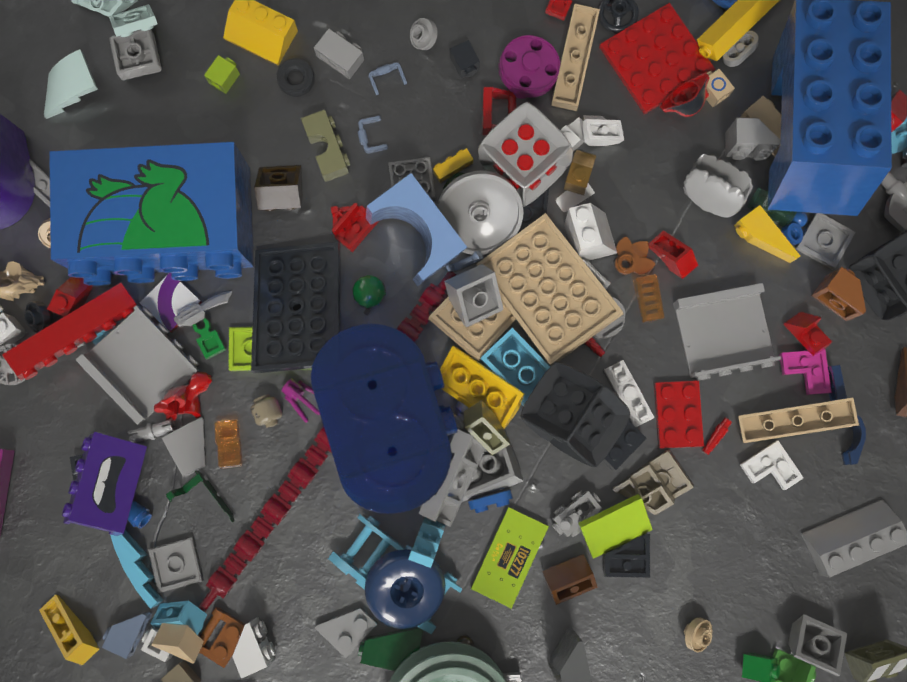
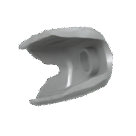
(717, 186)

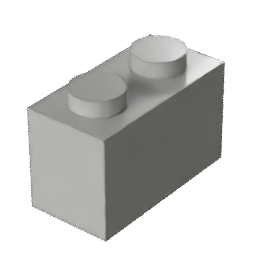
(339, 53)

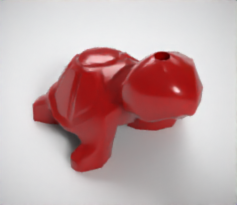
(184, 398)

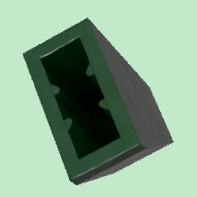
(390, 648)

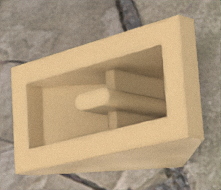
(178, 641)

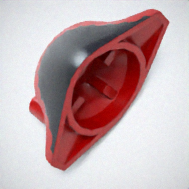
(688, 97)

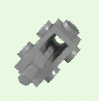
(568, 517)

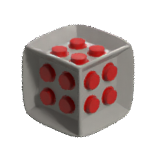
(526, 151)

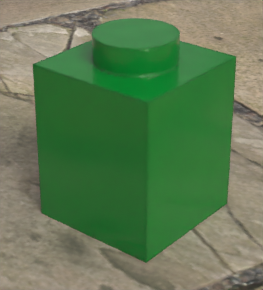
(760, 667)

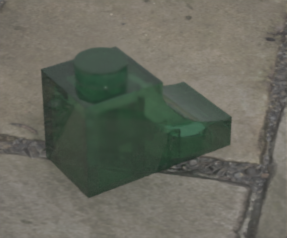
(760, 198)

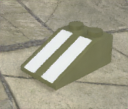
(877, 661)

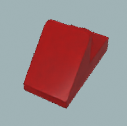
(807, 332)

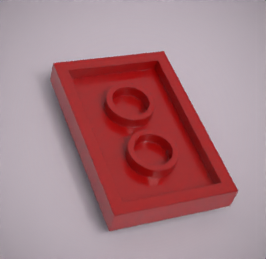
(678, 414)

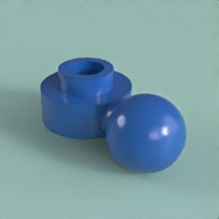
(793, 231)

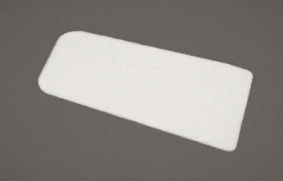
(571, 199)

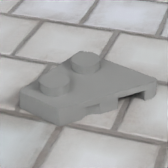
(347, 630)

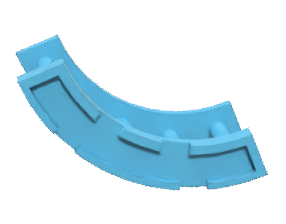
(345, 561)

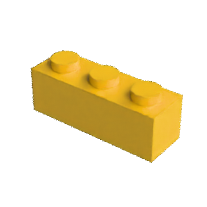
(453, 165)

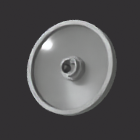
(482, 210)

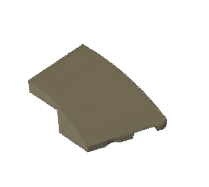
(656, 483)

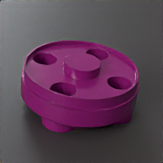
(529, 66)

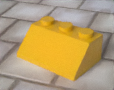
(259, 30)

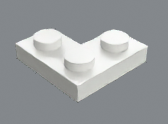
(772, 460)

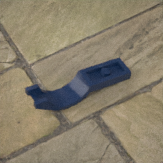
(852, 454)

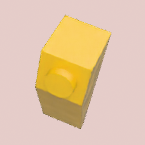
(763, 233)
(68, 631)

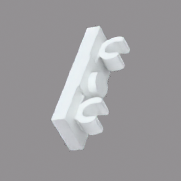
(629, 393)

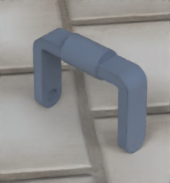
(383, 70)
(363, 136)
(465, 262)

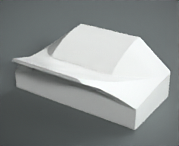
(601, 131)

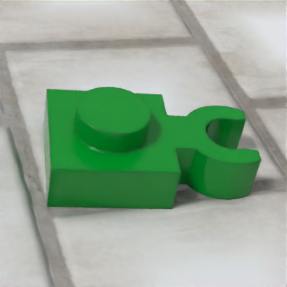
(209, 342)

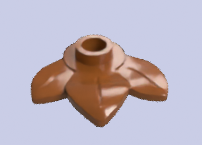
(635, 255)

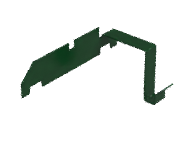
(192, 483)

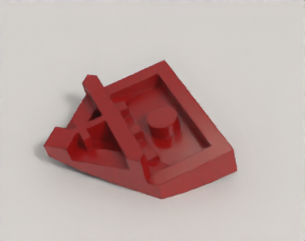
(350, 225)

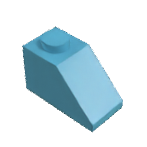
(180, 613)

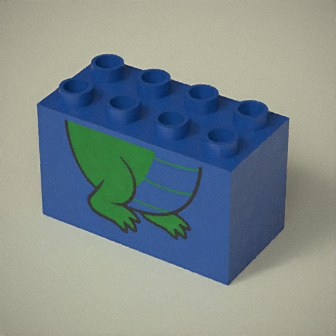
(151, 212)

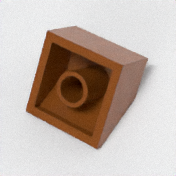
(841, 294)

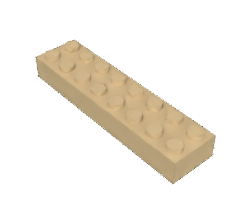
(575, 57)
(798, 420)

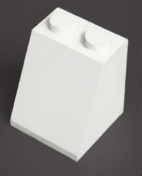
(589, 232)

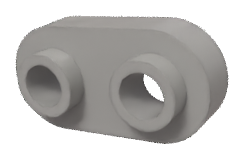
(740, 50)

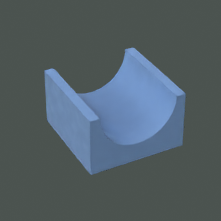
(412, 204)

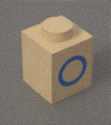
(718, 87)

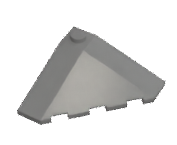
(494, 473)

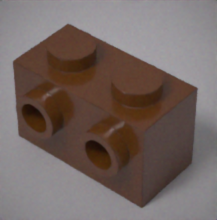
(569, 579)

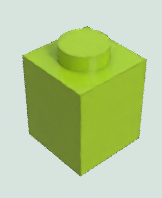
(222, 74)

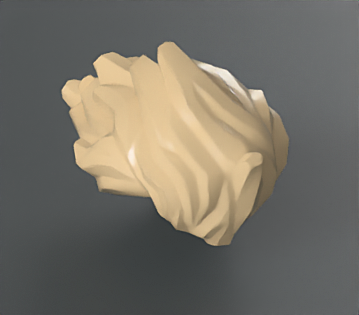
(17, 280)

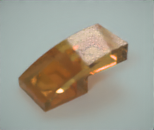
(228, 443)

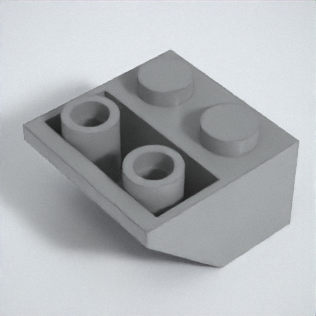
(750, 139)

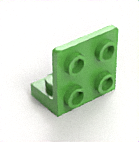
(793, 669)

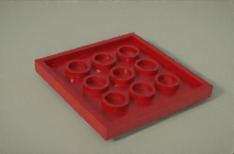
(655, 57)

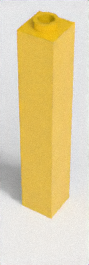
(732, 26)

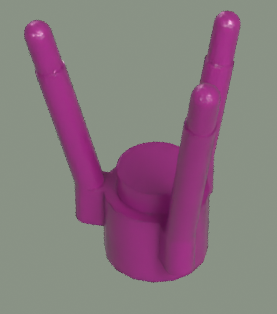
(294, 391)

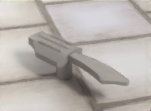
(195, 312)

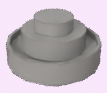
(423, 34)

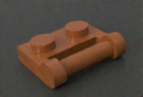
(227, 640)

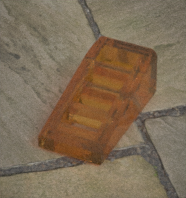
(638, 282)

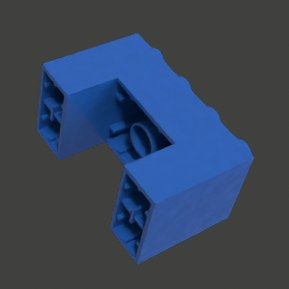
(834, 106)

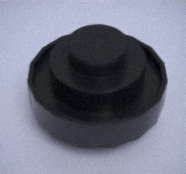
(37, 316)

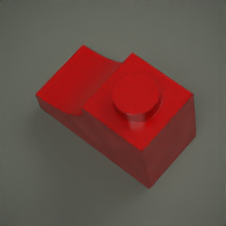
(674, 253)

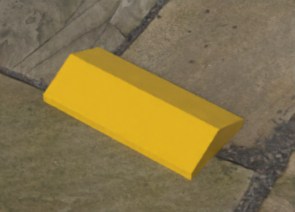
(473, 382)

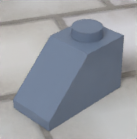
(126, 635)

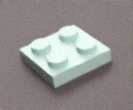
(133, 20)

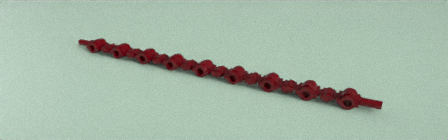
(304, 471)

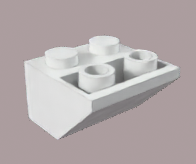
(253, 649)

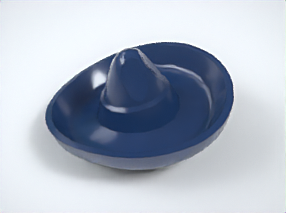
(404, 591)

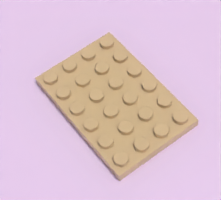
(550, 290)

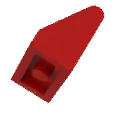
(494, 93)

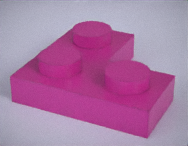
(813, 367)

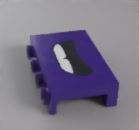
(104, 483)

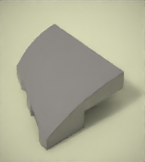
(187, 447)

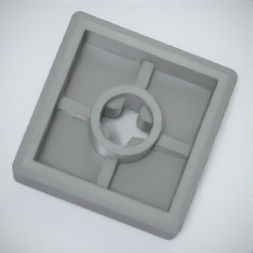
(124, 50)

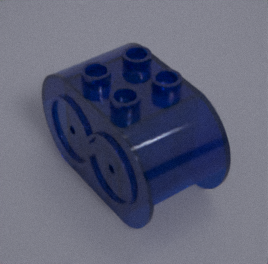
(383, 417)

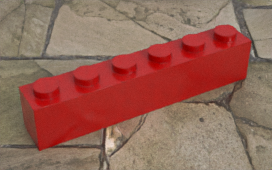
(70, 332)

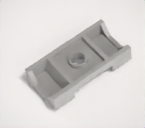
(463, 466)

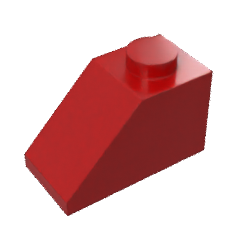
(69, 296)

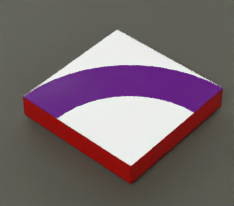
(168, 300)

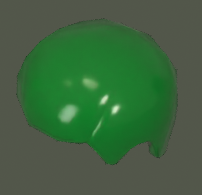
(369, 291)

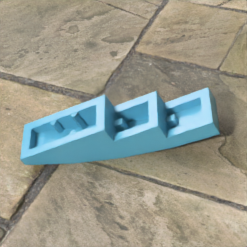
(427, 542)
(130, 557)

